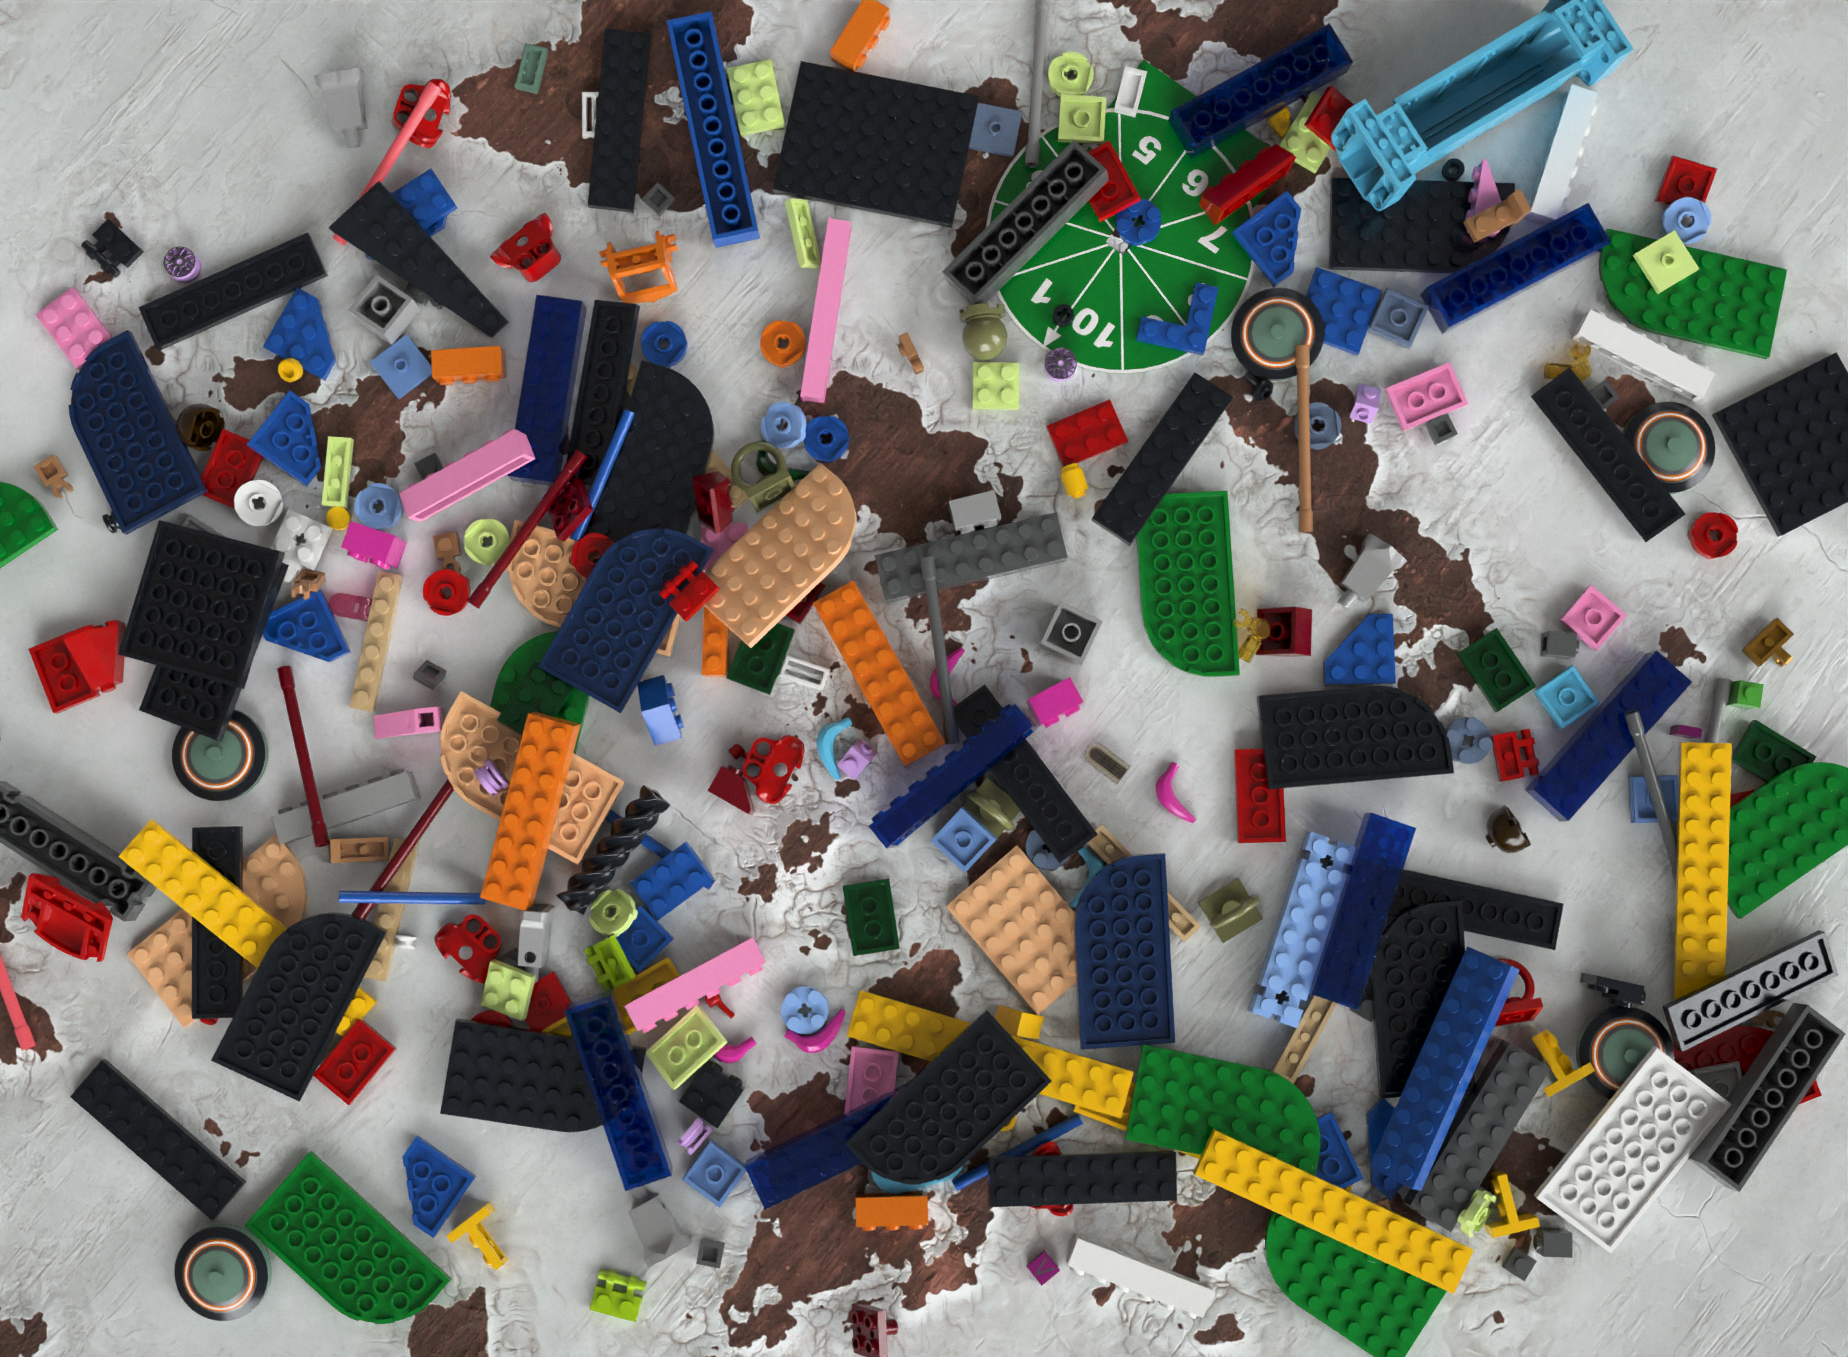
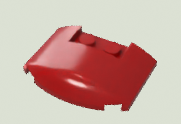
(66, 918)

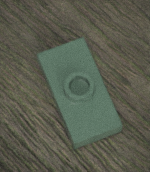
(531, 68)

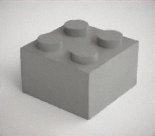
(384, 309)
(974, 512)
(1070, 633)

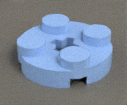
(1690, 208)
(774, 418)
(372, 495)
(794, 1001)

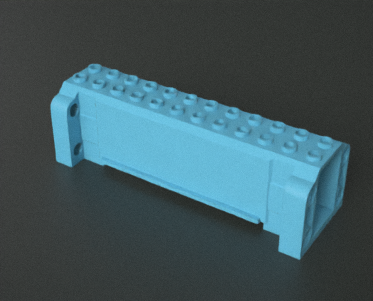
(1476, 95)

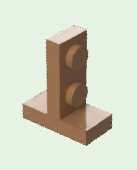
(1499, 216)
(358, 850)

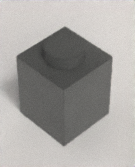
(1559, 645)
(1553, 1242)

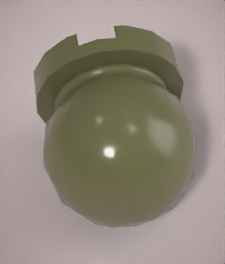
(984, 332)

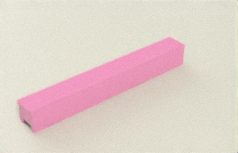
(826, 311)

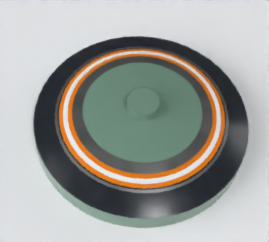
(1271, 327)
(1673, 444)
(223, 767)
(1616, 1044)
(223, 1272)

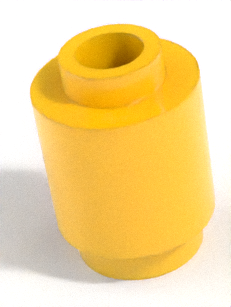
(1074, 481)

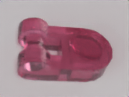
(343, 606)

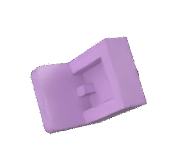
(1365, 403)
(857, 759)

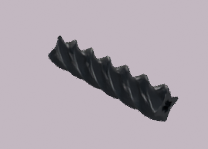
(613, 850)

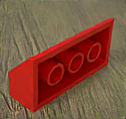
(1246, 183)

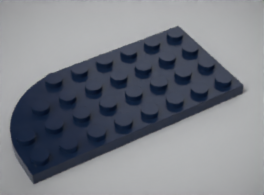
(131, 435)
(622, 615)
(1124, 955)

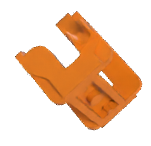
(639, 261)

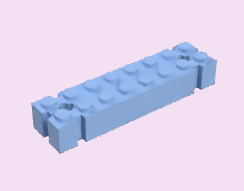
(1301, 929)

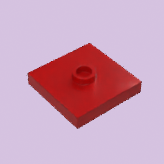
(1685, 179)
(547, 1002)

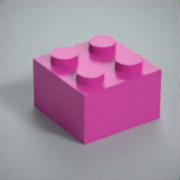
(371, 544)
(1054, 702)

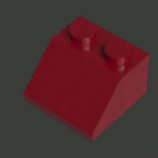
(713, 500)
(1289, 632)
(733, 789)

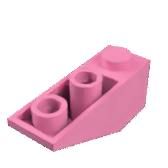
(1484, 192)
(409, 722)

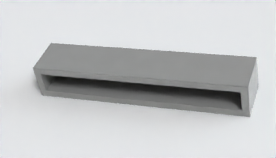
(348, 806)

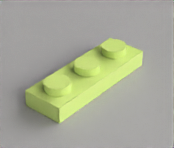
(803, 233)
(337, 472)

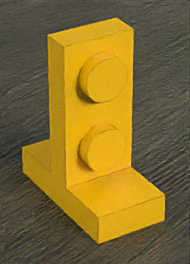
(1559, 1063)
(1506, 1209)
(480, 1237)

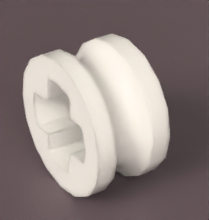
(405, 941)

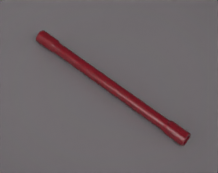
(484, 588)
(288, 687)
(363, 909)

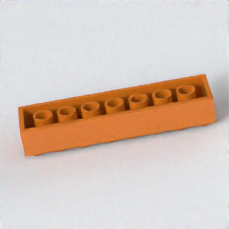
(879, 673)
(530, 810)

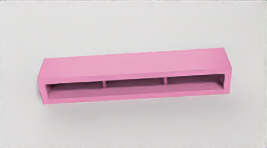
(466, 475)
(695, 984)

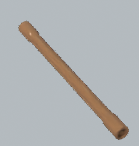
(1302, 361)

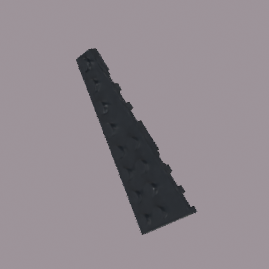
(397, 241)

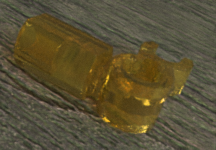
(1579, 366)
(1260, 630)

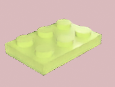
(755, 97)
(1302, 142)
(686, 1047)

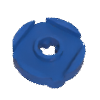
(1143, 233)
(662, 331)
(826, 425)

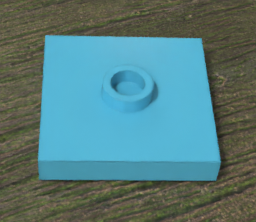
(1566, 697)

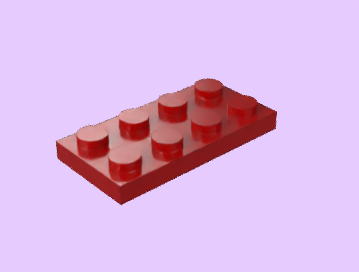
(1258, 810)

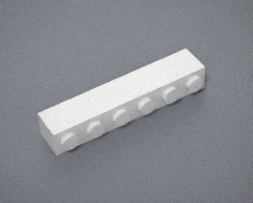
(1561, 155)
(1643, 356)
(1139, 1276)

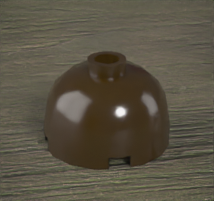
(199, 426)
(1506, 831)

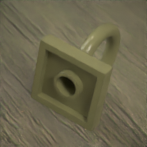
(770, 487)
(992, 807)
(1231, 910)

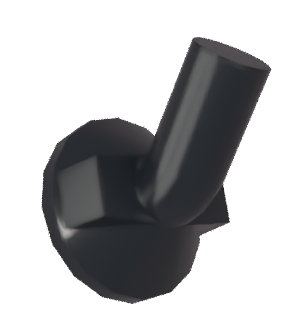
(1261, 389)

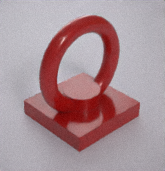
(1516, 1008)

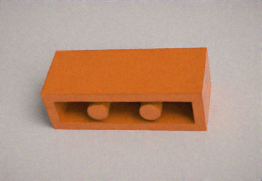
(860, 34)
(468, 365)
(715, 646)
(891, 1210)

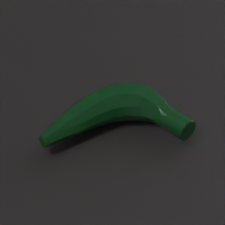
(766, 467)

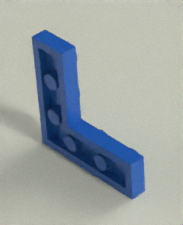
(1186, 338)

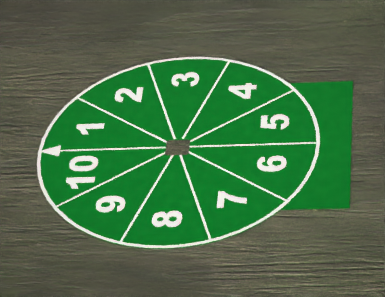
(1151, 279)

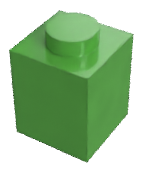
(1745, 695)

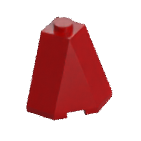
(97, 653)

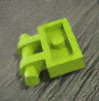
(609, 958)
(618, 1302)

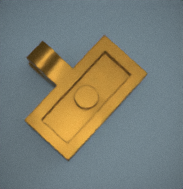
(1769, 643)

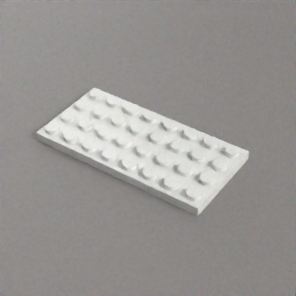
(1632, 1149)

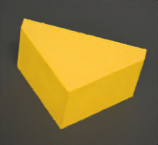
(1019, 1022)

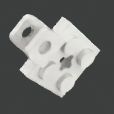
(305, 554)

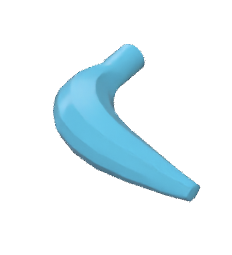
(825, 744)
(1094, 866)

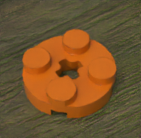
(780, 356)

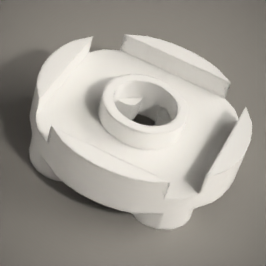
(271, 499)

